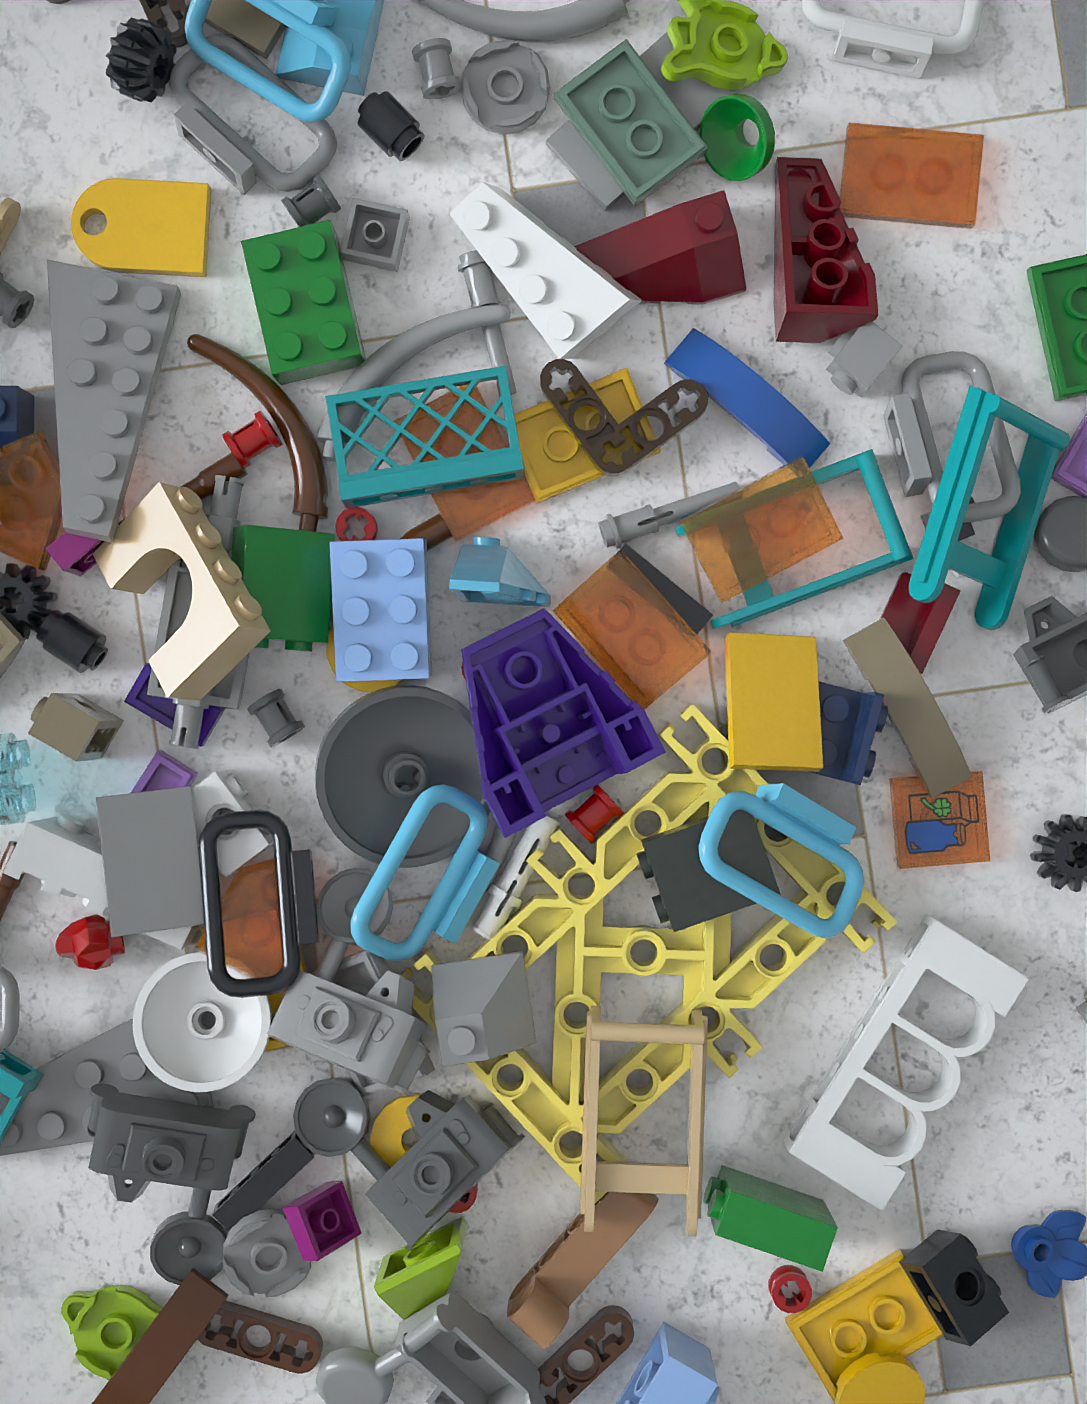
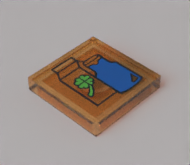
(942, 828)

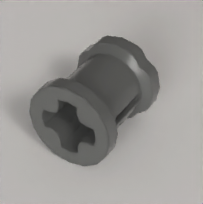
(311, 203)
(14, 304)
(275, 717)

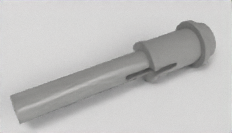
(483, 293)
(626, 527)

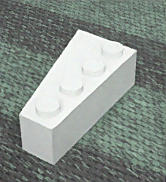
(544, 273)
(72, 865)

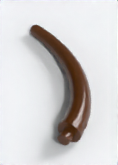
(305, 456)

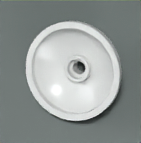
(177, 1043)

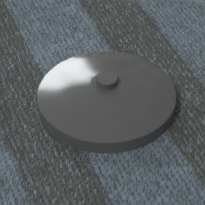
(384, 757)

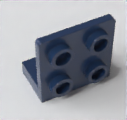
(848, 731)

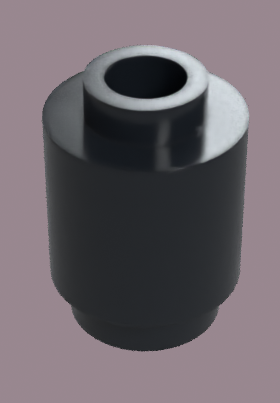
(390, 125)
(72, 641)

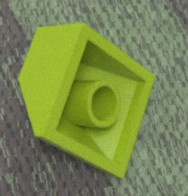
(422, 1275)

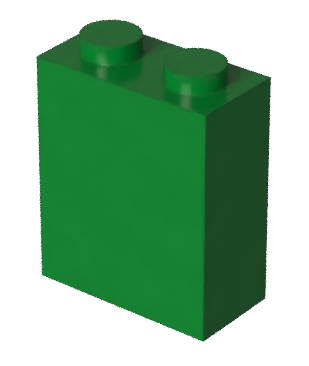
(289, 579)
(770, 1217)

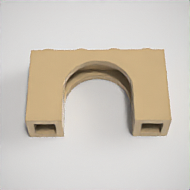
(222, 616)

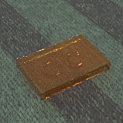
(911, 175)
(473, 507)
(761, 529)
(631, 630)

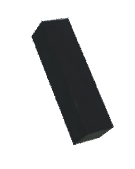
(688, 608)
(263, 1181)

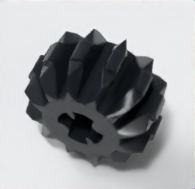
(140, 59)
(24, 582)
(1055, 852)

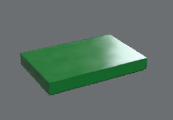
(1061, 315)

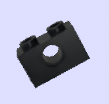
(933, 1269)

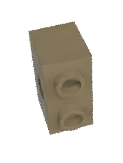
(74, 726)

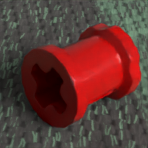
(252, 439)
(594, 814)

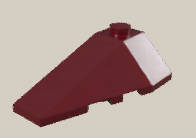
(675, 254)
(818, 269)

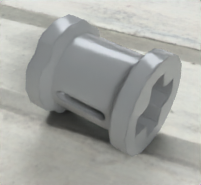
(436, 68)

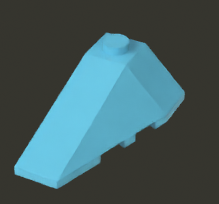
(311, 64)
(495, 576)

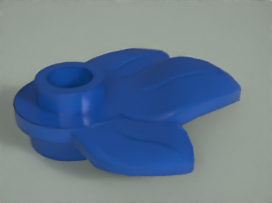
(1058, 1251)

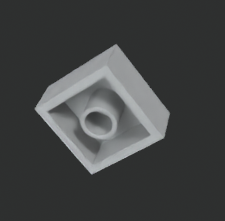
(375, 234)

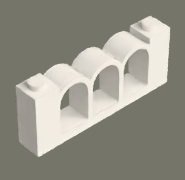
(873, 1169)

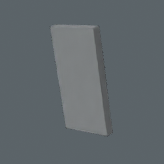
(571, 149)

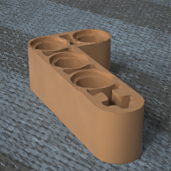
(570, 1264)

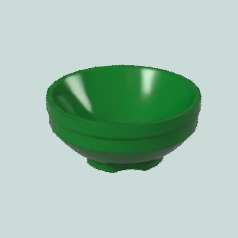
(723, 134)

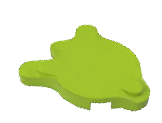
(721, 46)
(107, 1325)

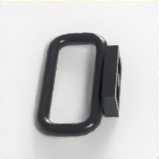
(294, 897)

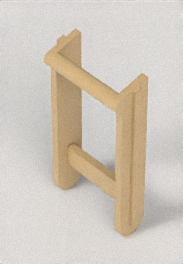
(644, 1177)

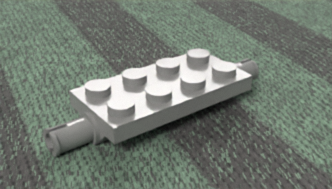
(175, 610)

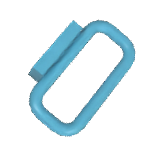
(305, 18)
(804, 823)
(455, 893)

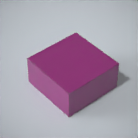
(74, 553)
(322, 1220)

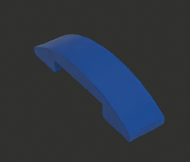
(748, 398)

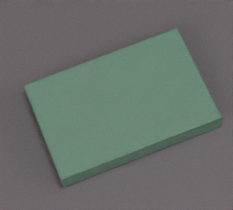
(630, 122)

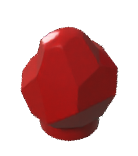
(89, 943)

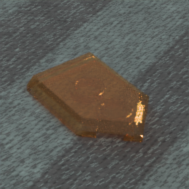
(29, 499)
(251, 922)

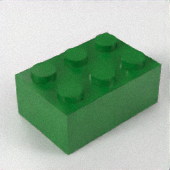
(303, 302)

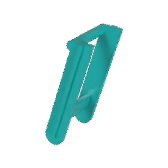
(939, 544)
(760, 597)

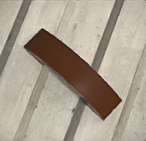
(164, 1342)

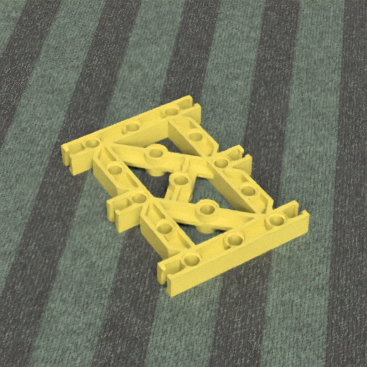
(698, 953)

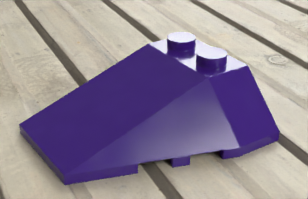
(547, 720)

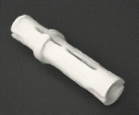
(519, 873)

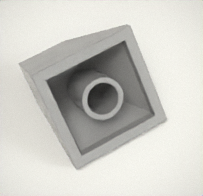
(482, 1008)

